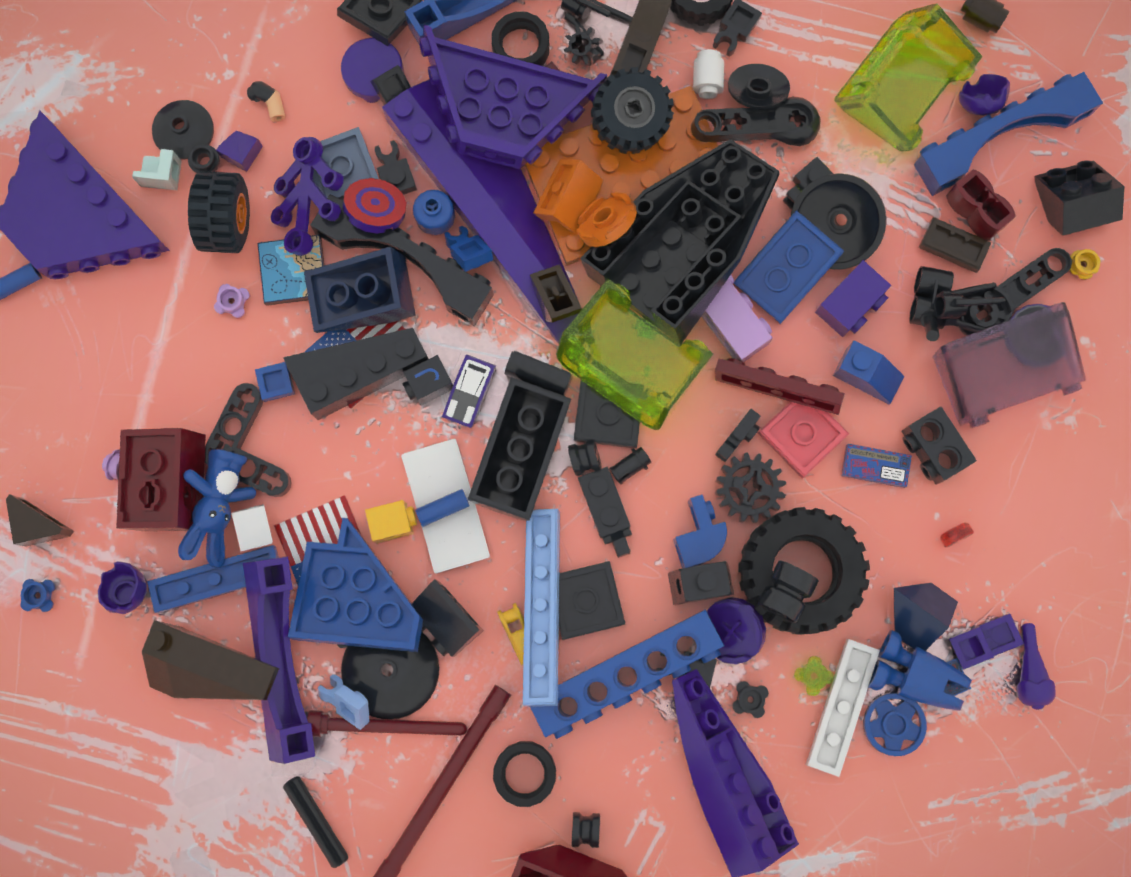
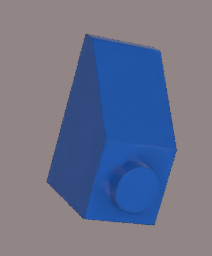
(869, 372)

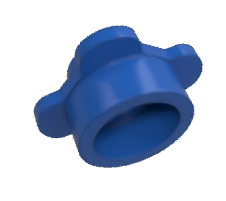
(28, 598)

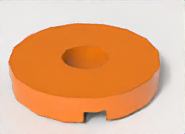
(606, 219)

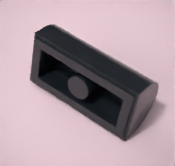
(538, 373)

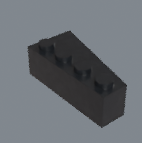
(349, 371)

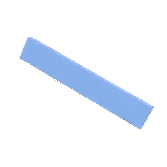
(541, 609)

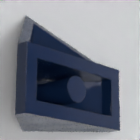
(922, 614)

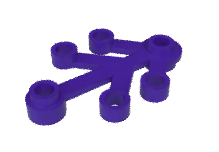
(308, 157)

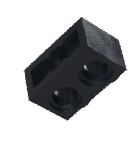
(945, 440)

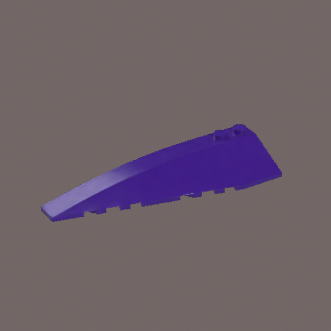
(485, 194)

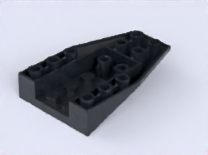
(687, 237)

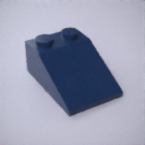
(360, 291)

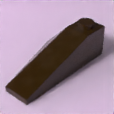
(198, 667)

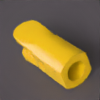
(517, 637)

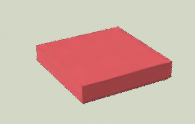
(803, 436)

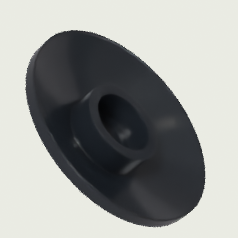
(759, 86)
(197, 127)

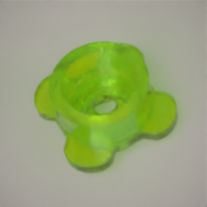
(823, 675)

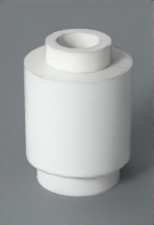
(708, 74)

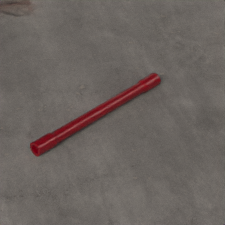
(487, 714)

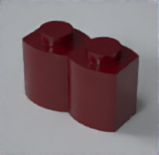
(985, 210)

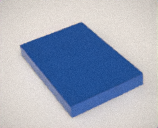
(788, 267)

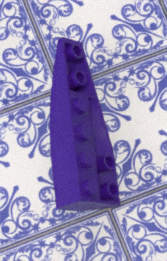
(730, 782)

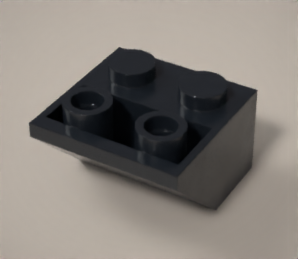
(1080, 197)

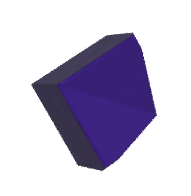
(240, 149)

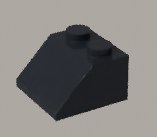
(445, 619)

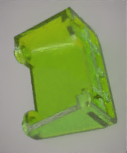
(907, 75)
(630, 357)

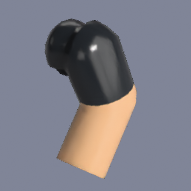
(268, 95)

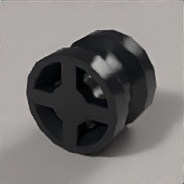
(584, 457)
(585, 829)

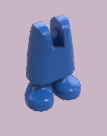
(924, 678)

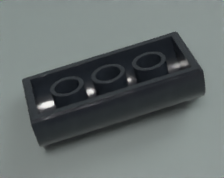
(519, 450)

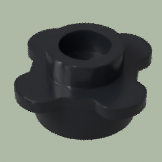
(756, 707)

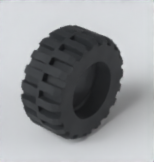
(838, 544)

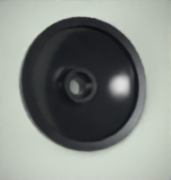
(855, 199)
(403, 691)

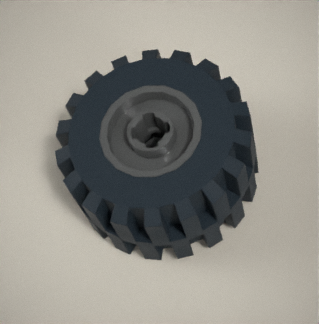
(632, 110)

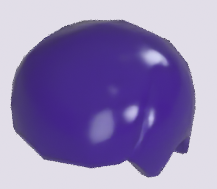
(986, 96)
(122, 588)

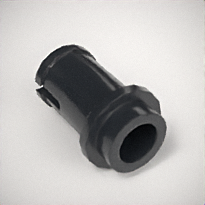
(630, 465)

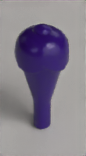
(1035, 685)

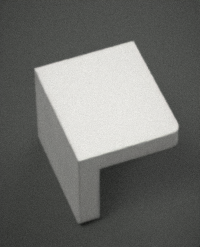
(252, 527)

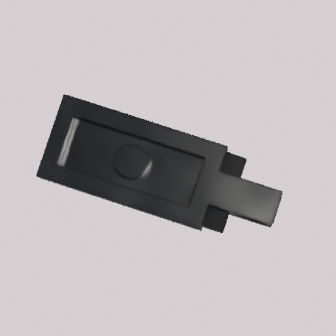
(606, 509)

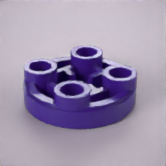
(365, 62)

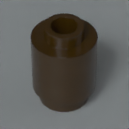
(985, 14)

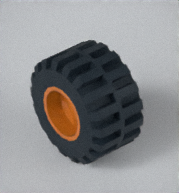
(218, 212)

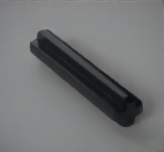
(315, 822)

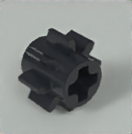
(576, 41)

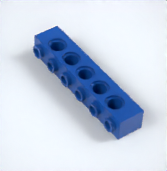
(699, 627)

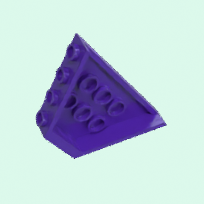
(501, 104)
(67, 213)

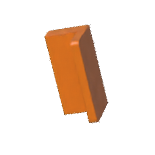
(568, 193)

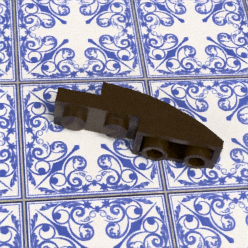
(642, 35)

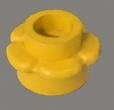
(1092, 263)

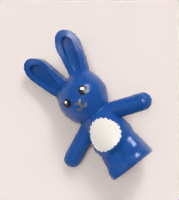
(213, 510)

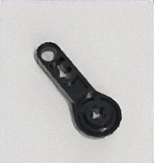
(762, 123)
(1016, 291)

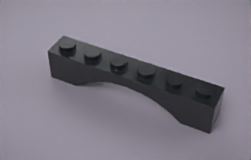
(462, 293)

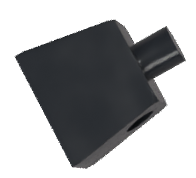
(700, 582)

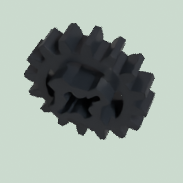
(736, 483)

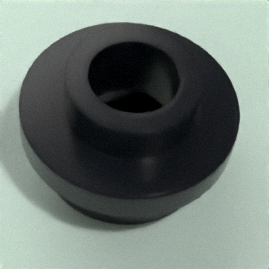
(200, 152)

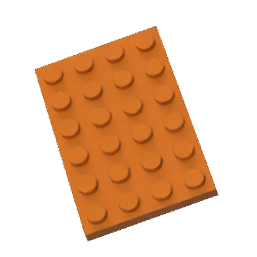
(620, 171)

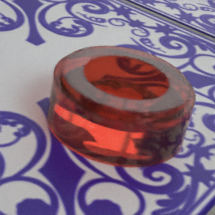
(956, 534)

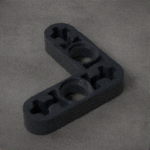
(252, 410)

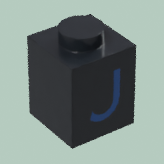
(427, 381)

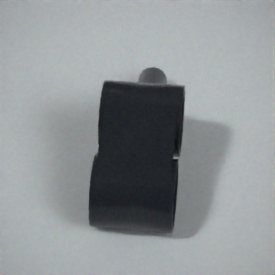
(927, 285)

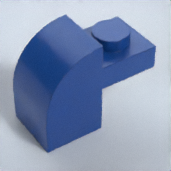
(705, 542)

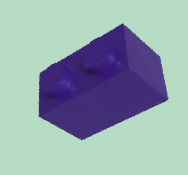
(853, 298)

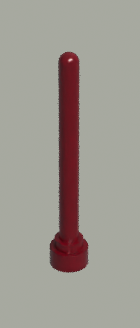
(322, 724)

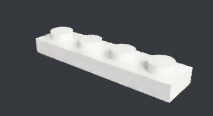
(842, 707)

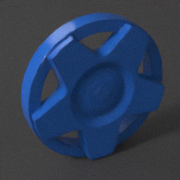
(894, 724)

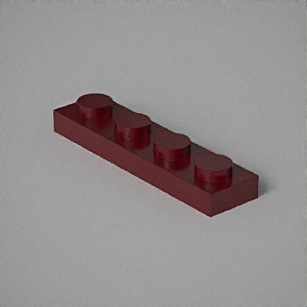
(769, 383)

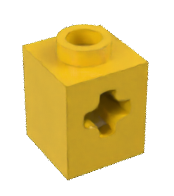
(391, 521)

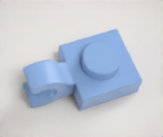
(348, 704)

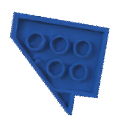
(352, 598)

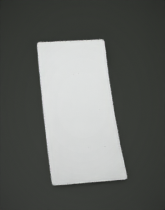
(432, 475)

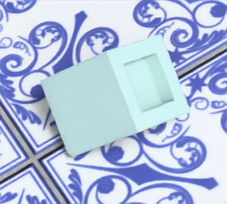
(159, 171)

